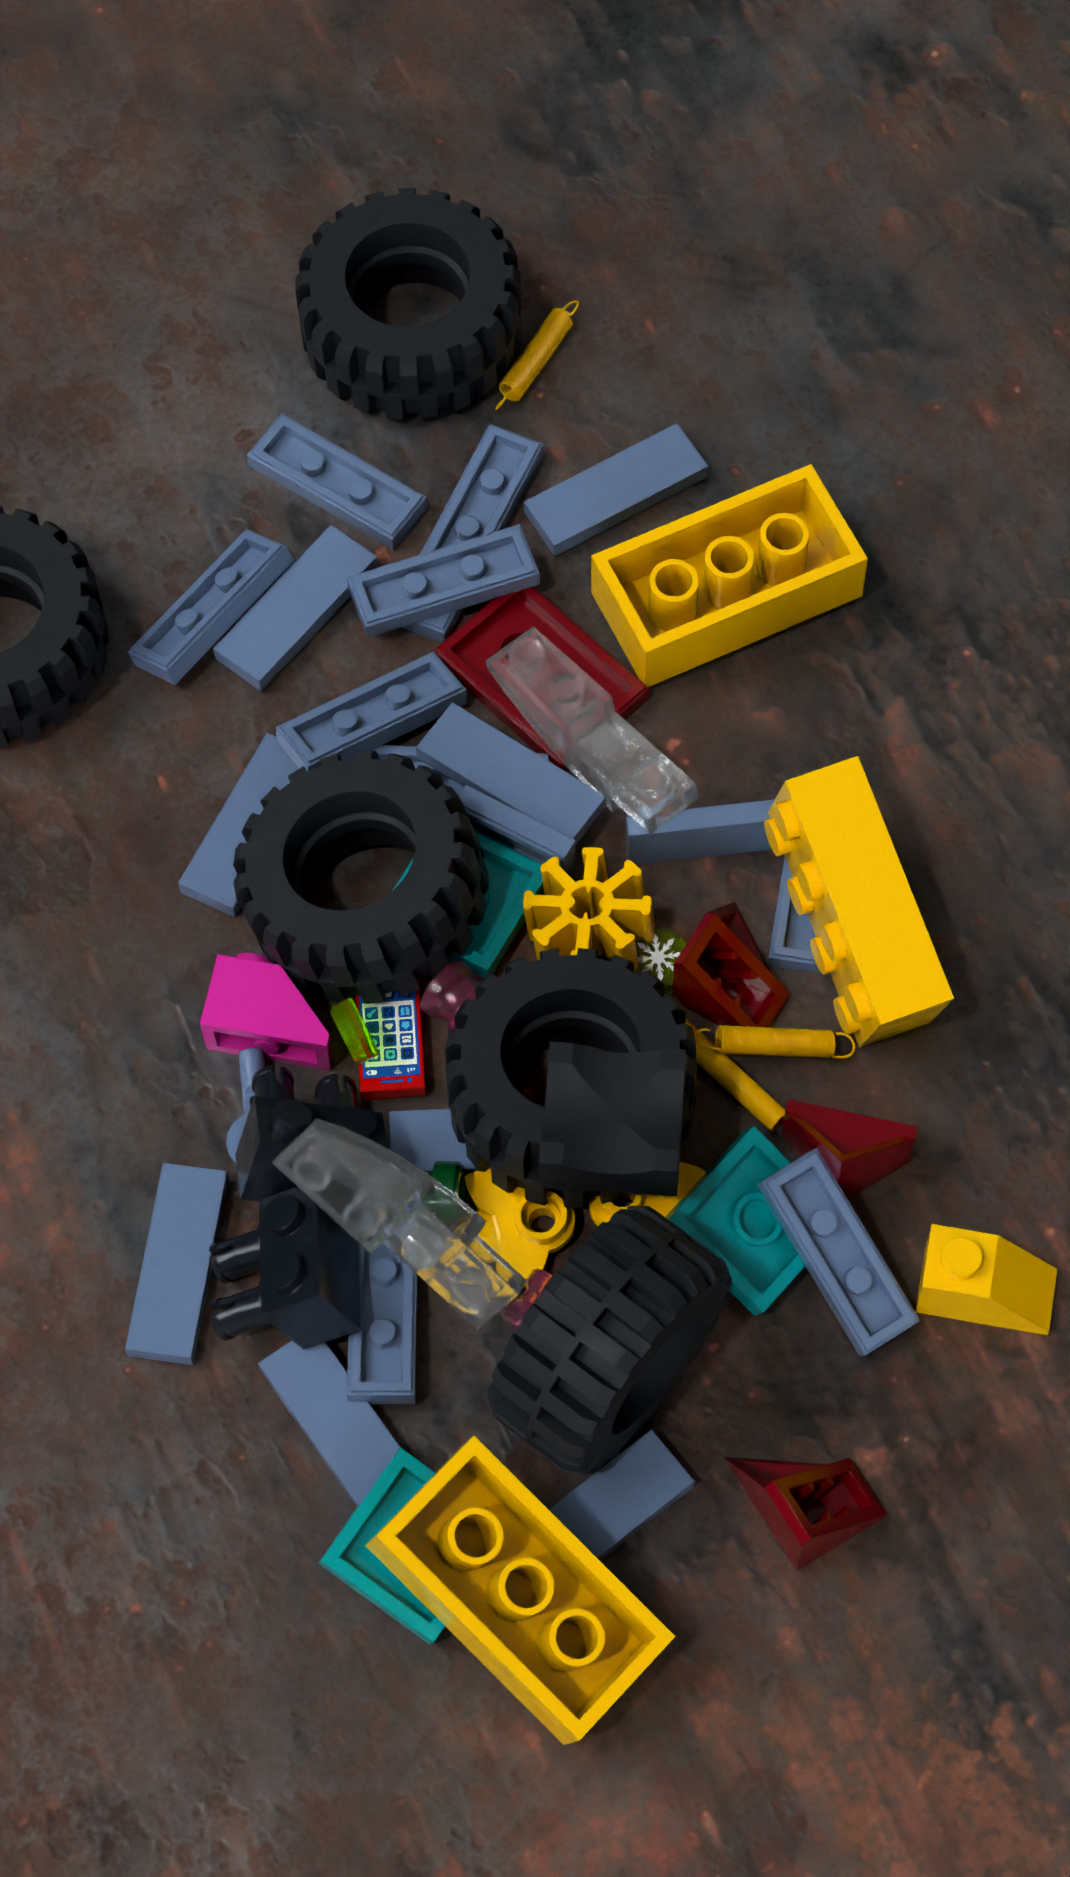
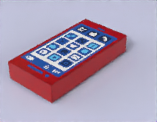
(398, 1037)

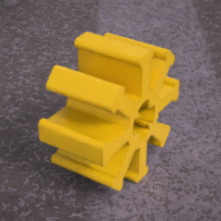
(614, 904)

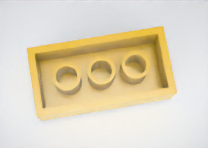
(728, 575)
(856, 903)
(520, 1592)

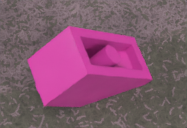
(261, 1008)

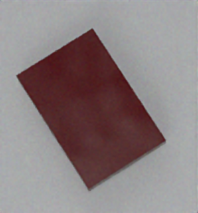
(506, 620)

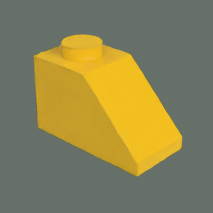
(985, 1281)

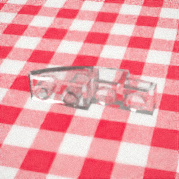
(587, 734)
(397, 1204)

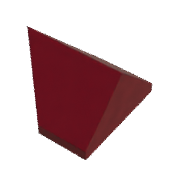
(725, 973)
(852, 1144)
(808, 1503)

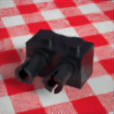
(279, 1118)
(305, 1274)

